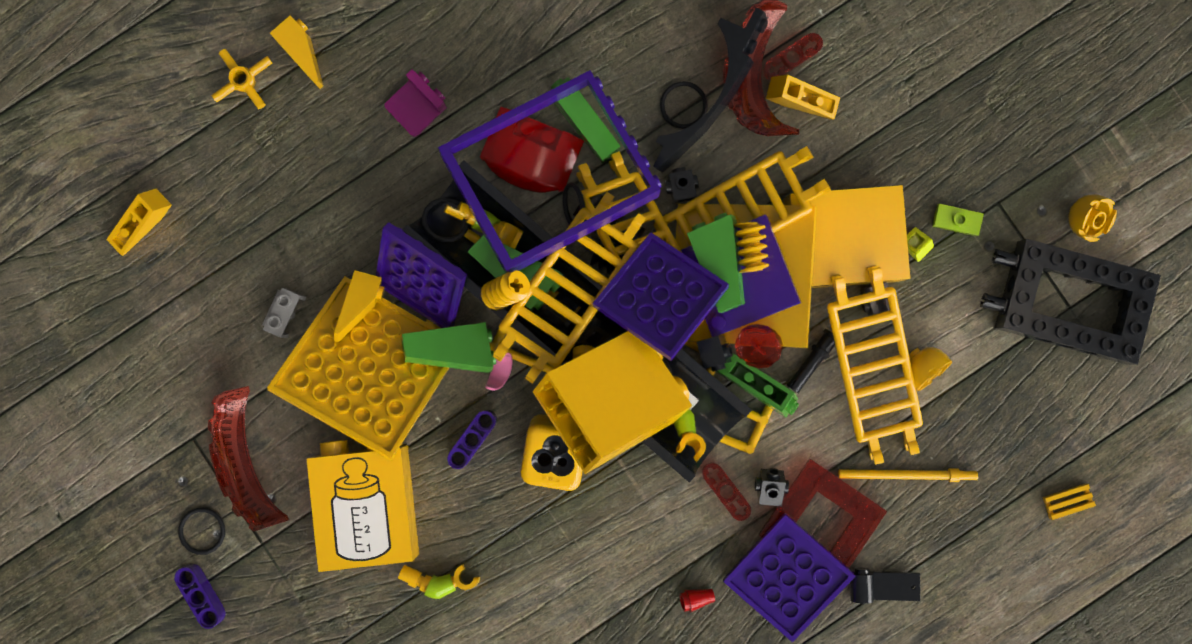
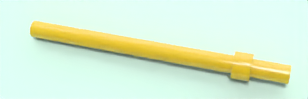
(951, 475)

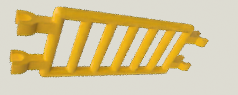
(624, 178)
(738, 180)
(545, 270)
(843, 302)

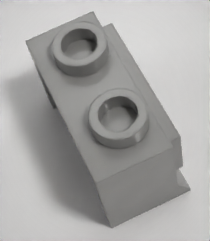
(281, 312)

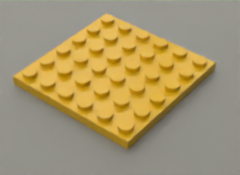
(363, 379)

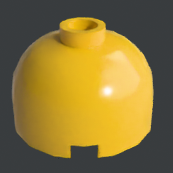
(1092, 216)
(927, 365)

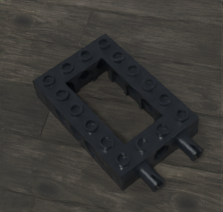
(1021, 287)

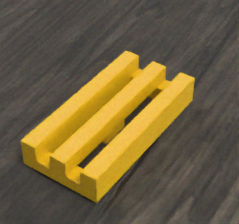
(1086, 496)

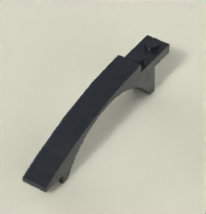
(740, 44)

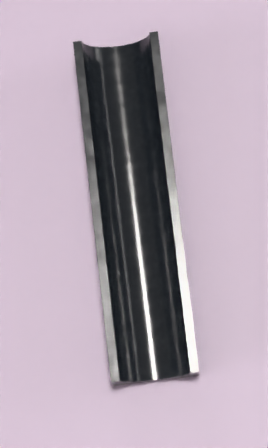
(717, 406)

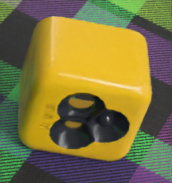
(544, 438)

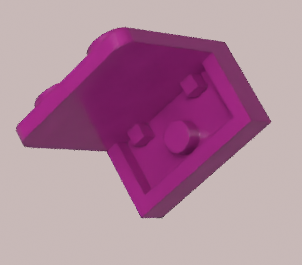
(416, 104)

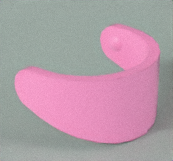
(500, 373)

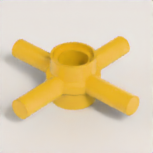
(234, 74)

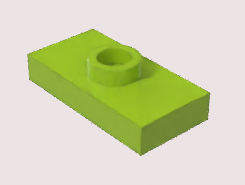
(958, 220)

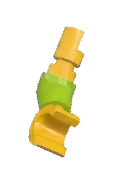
(506, 232)
(687, 431)
(435, 586)

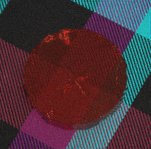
(759, 346)

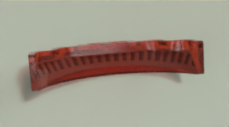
(749, 101)
(233, 463)

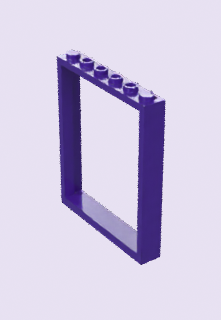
(617, 122)

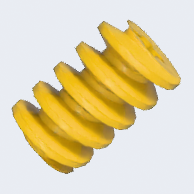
(752, 246)
(505, 290)

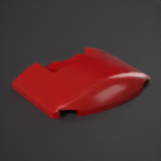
(532, 155)

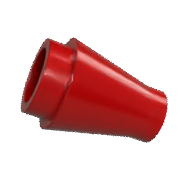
(695, 599)

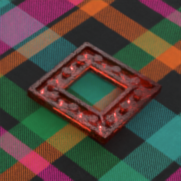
(815, 479)

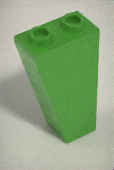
(587, 123)
(717, 252)
(483, 254)
(451, 347)
(760, 386)

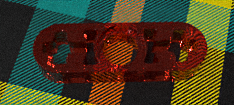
(794, 47)
(741, 501)

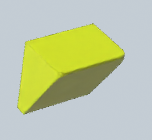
(918, 244)

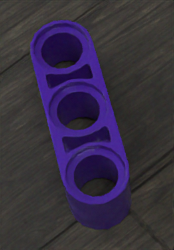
(462, 444)
(189, 591)

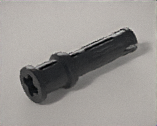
(819, 352)

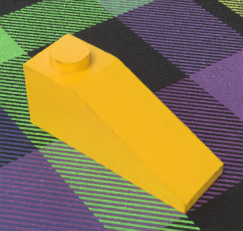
(298, 45)
(802, 96)
(140, 217)
(359, 301)

